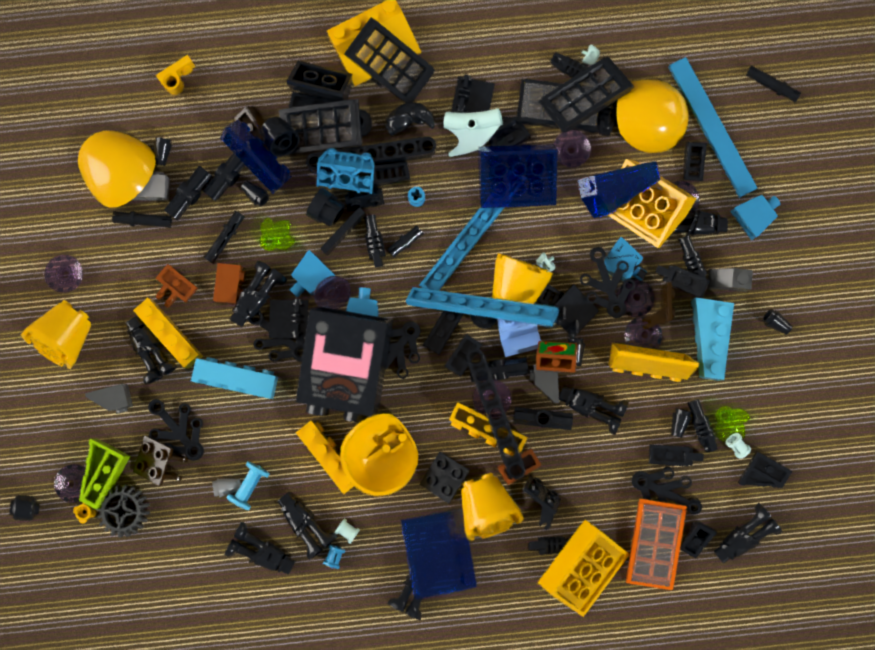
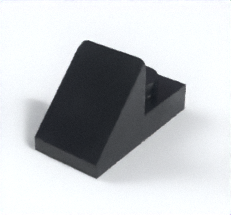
(697, 539)

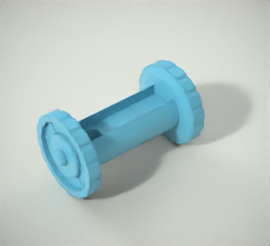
(248, 485)

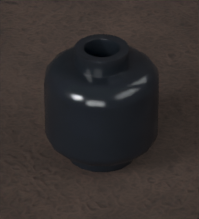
(24, 508)

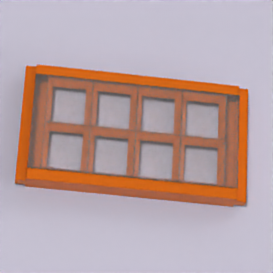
(656, 544)

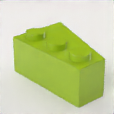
(102, 472)

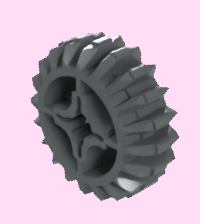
(121, 518)

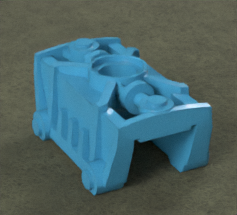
(346, 164)

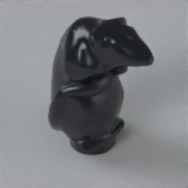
(406, 114)

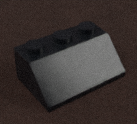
(320, 81)

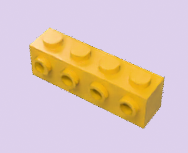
(479, 426)
(325, 453)

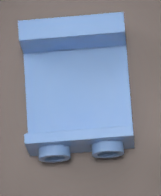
(517, 336)

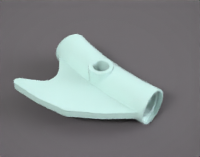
(472, 137)

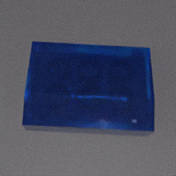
(255, 156)
(517, 175)
(438, 553)

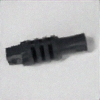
(567, 65)
(608, 119)
(374, 241)
(691, 257)
(702, 426)
(548, 545)

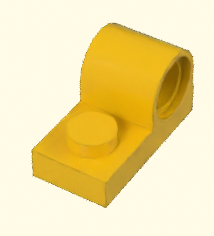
(174, 72)

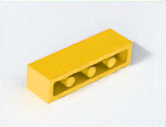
(168, 333)

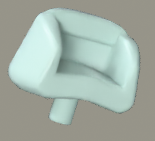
(591, 55)
(545, 262)

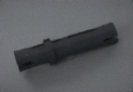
(770, 82)
(141, 219)
(224, 237)

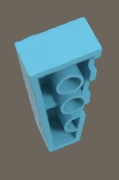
(712, 336)
(234, 378)

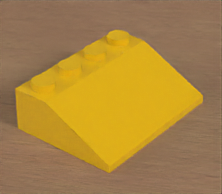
(388, 15)
(655, 211)
(651, 361)
(583, 568)

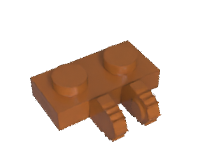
(176, 283)

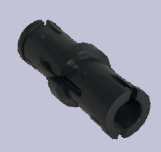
(405, 241)

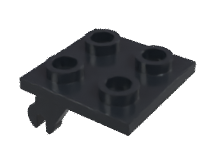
(574, 311)
(547, 498)

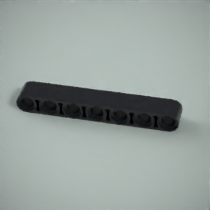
(381, 148)
(509, 440)

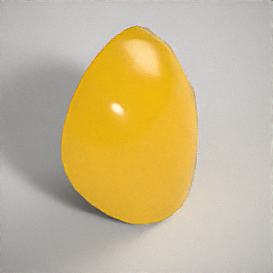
(652, 116)
(115, 167)
(379, 455)

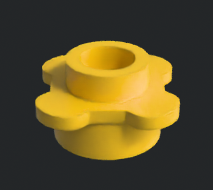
(78, 511)

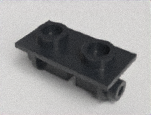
(357, 200)

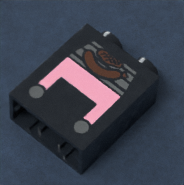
(343, 363)

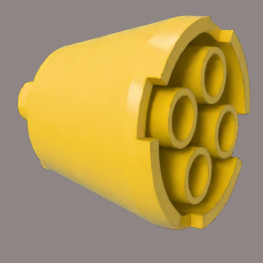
(518, 280)
(59, 334)
(488, 508)

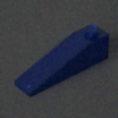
(612, 189)

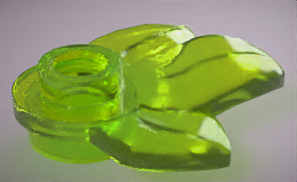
(278, 233)
(732, 424)

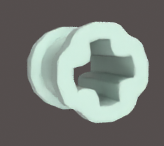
(739, 447)
(347, 531)

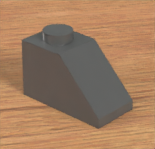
(730, 279)
(546, 383)
(112, 398)

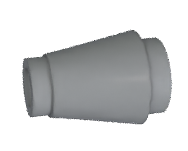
(225, 486)

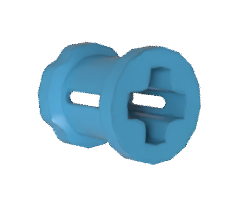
(412, 192)
(334, 556)

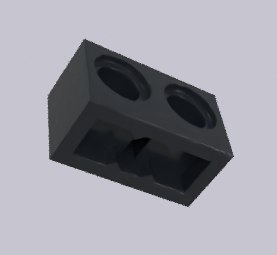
(457, 363)

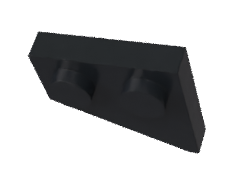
(764, 472)

